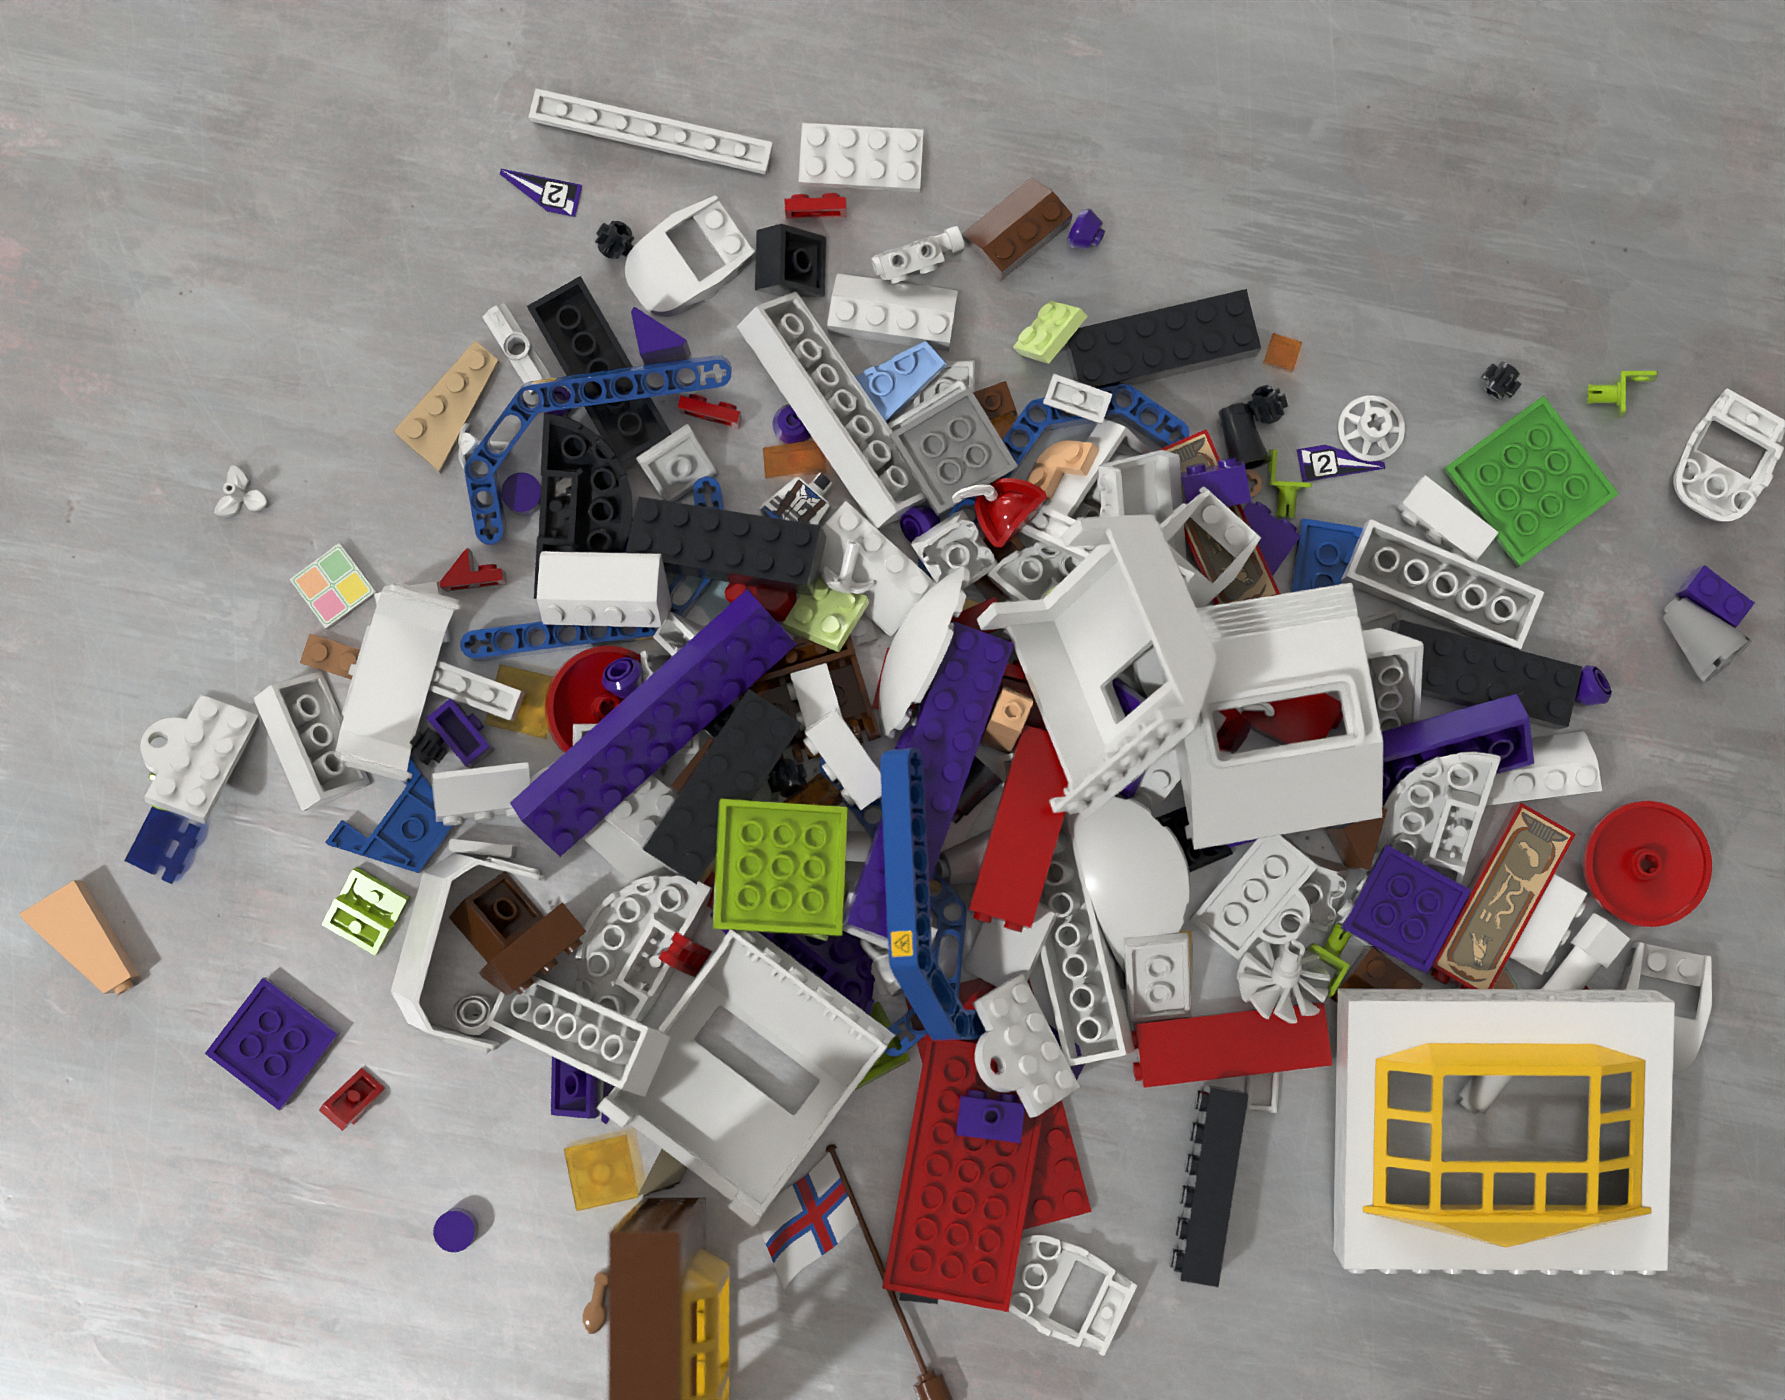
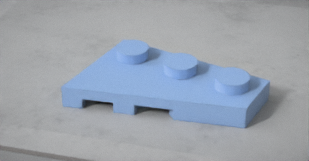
(901, 378)

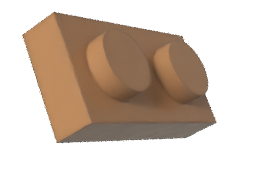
(329, 656)

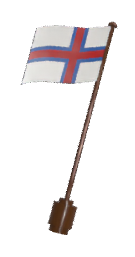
(810, 1222)

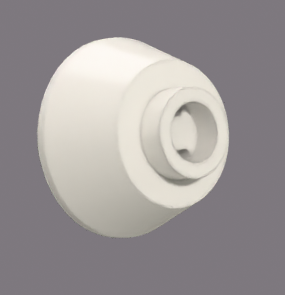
(472, 1014)

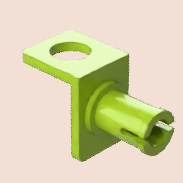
(1617, 392)
(1287, 490)
(1330, 955)

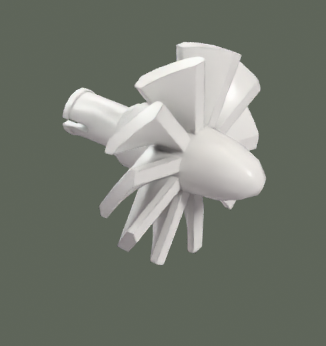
(1275, 974)

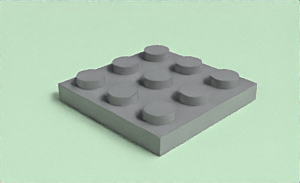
(952, 450)

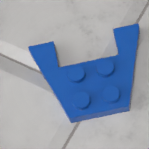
(405, 835)

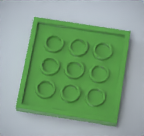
(1531, 481)

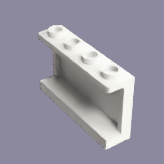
(1143, 487)

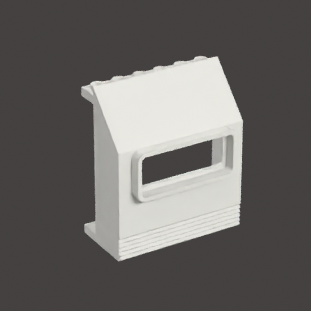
(1088, 634)
(1274, 653)
(717, 1117)

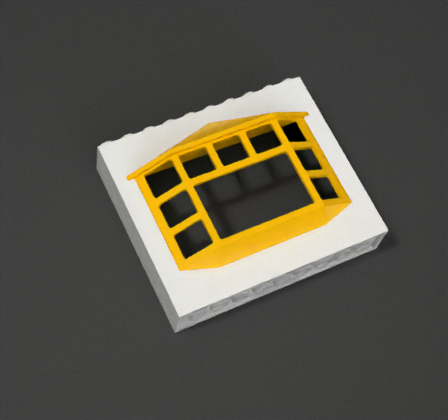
(1501, 1035)

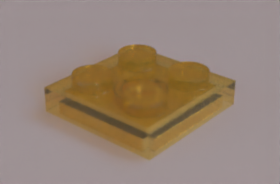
(531, 715)
(601, 1172)

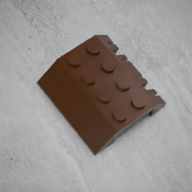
(847, 684)

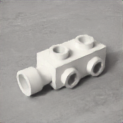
(910, 257)

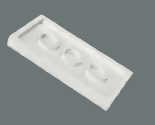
(860, 157)
(641, 813)

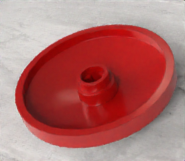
(578, 692)
(1647, 864)

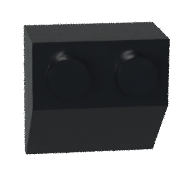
(790, 261)

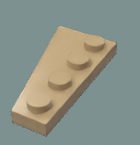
(437, 419)

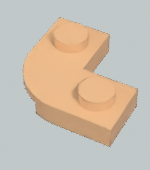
(1062, 458)

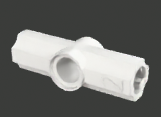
(509, 333)

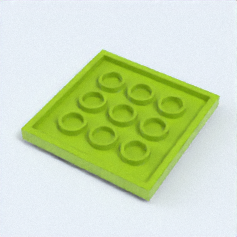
(780, 867)

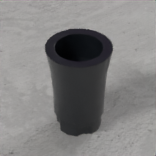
(1242, 436)
(978, 786)

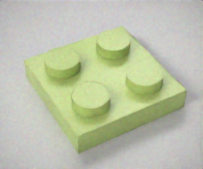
(1049, 331)
(826, 616)

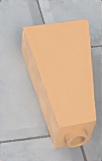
(1007, 719)
(83, 936)

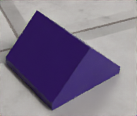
(657, 341)
(573, 1091)

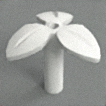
(469, 443)
(235, 487)
(844, 582)

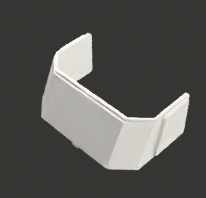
(392, 679)
(421, 941)

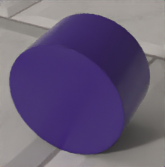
(521, 493)
(455, 1230)

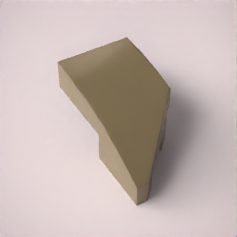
(663, 1175)

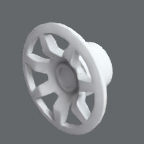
(1372, 427)

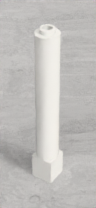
(1594, 947)

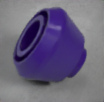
(1086, 230)
(789, 433)
(918, 521)
(622, 676)
(1593, 687)

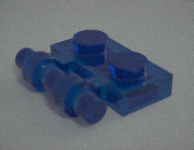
(154, 841)

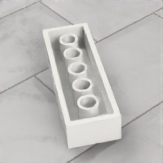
(1442, 586)
(582, 1034)

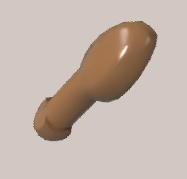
(595, 1311)

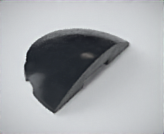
(583, 492)

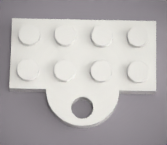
(196, 757)
(1258, 896)
(1022, 1048)

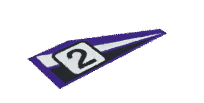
(549, 193)
(1329, 462)

